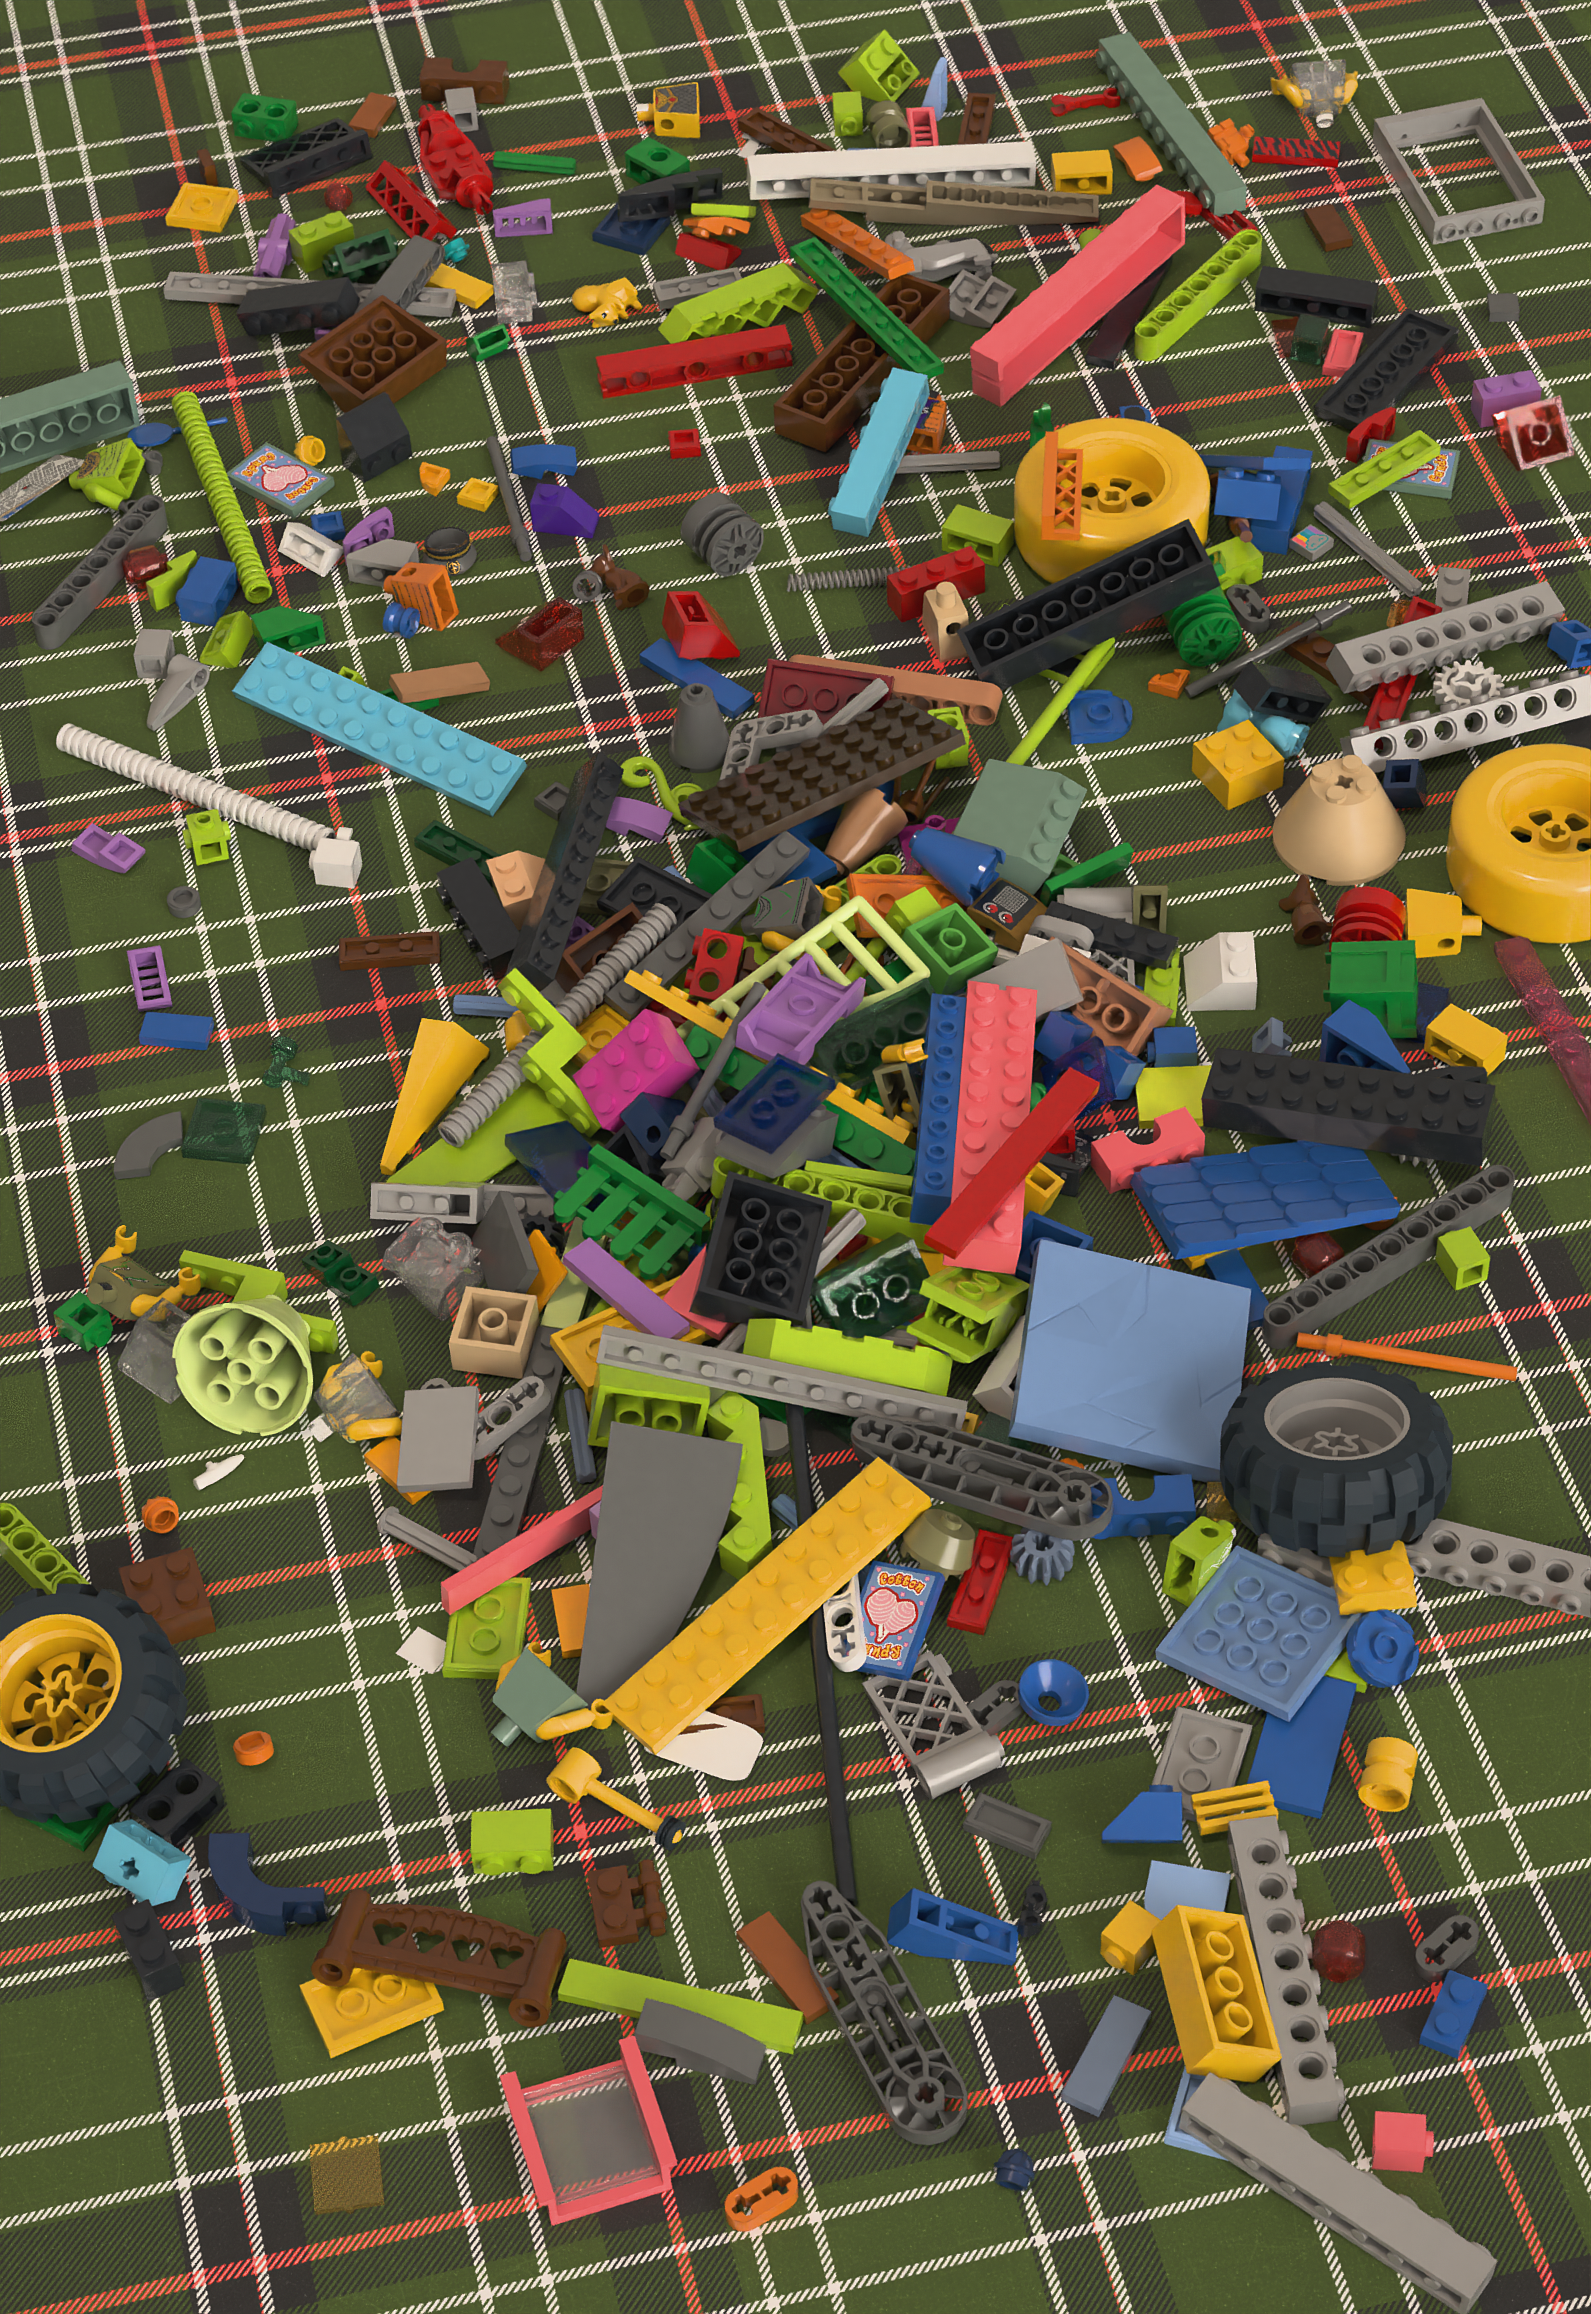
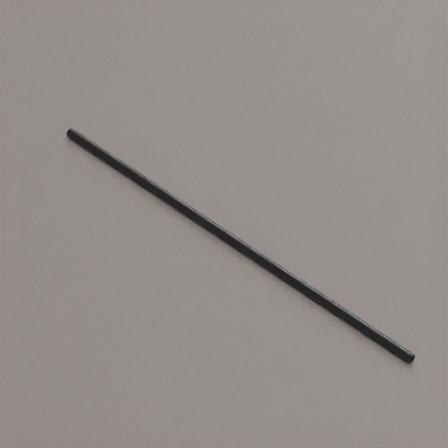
(823, 1675)

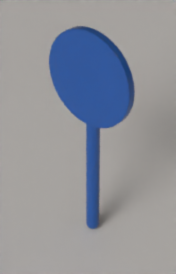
(158, 433)

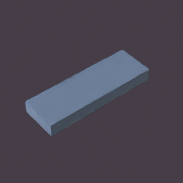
(1106, 2056)

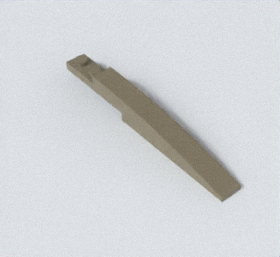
(953, 203)

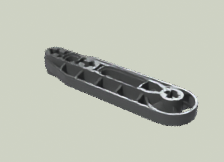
(987, 1476)
(908, 2071)

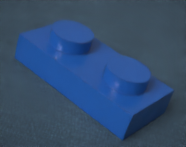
(1453, 2014)

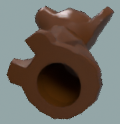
(624, 584)
(1307, 917)

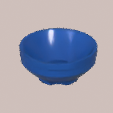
(1056, 1680)

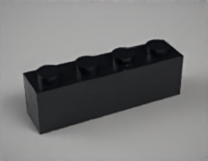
(1316, 295)
(298, 306)
(479, 914)

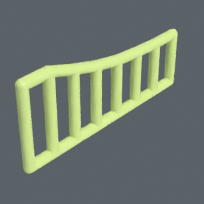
(807, 943)

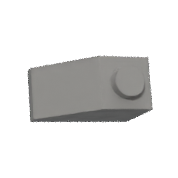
(380, 560)

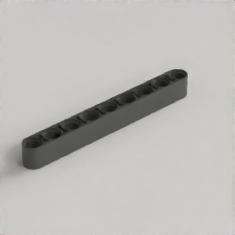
(1386, 1257)

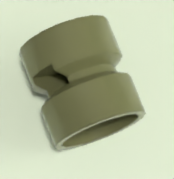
(888, 125)

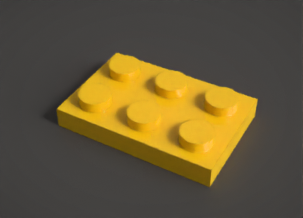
(367, 2007)

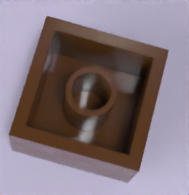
(172, 1593)

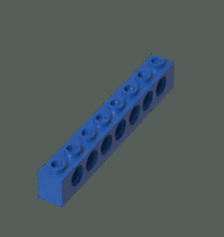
(938, 1109)

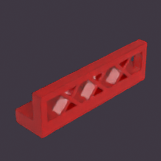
(399, 182)

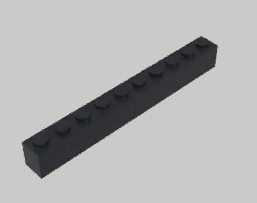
(566, 871)

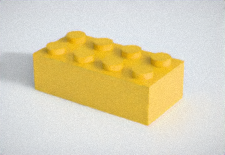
(1216, 1994)

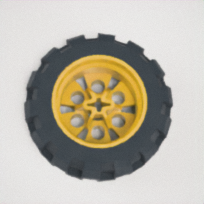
(126, 1719)

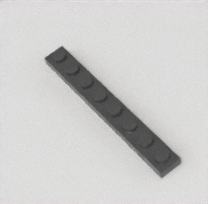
(717, 913)
(521, 1454)

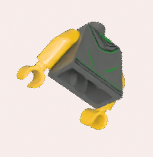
(790, 912)

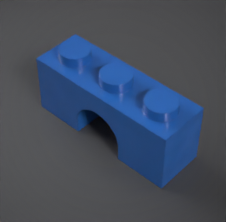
(1065, 1031)
(1164, 1512)

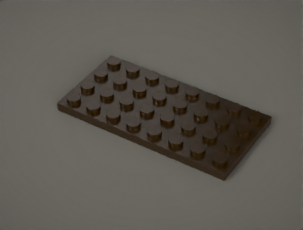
(820, 774)

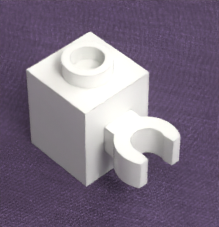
(337, 860)

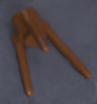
(912, 800)

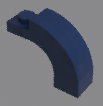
(252, 1901)

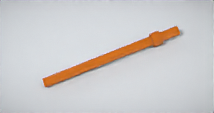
(1335, 1345)

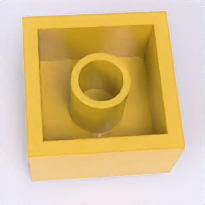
(1237, 764)

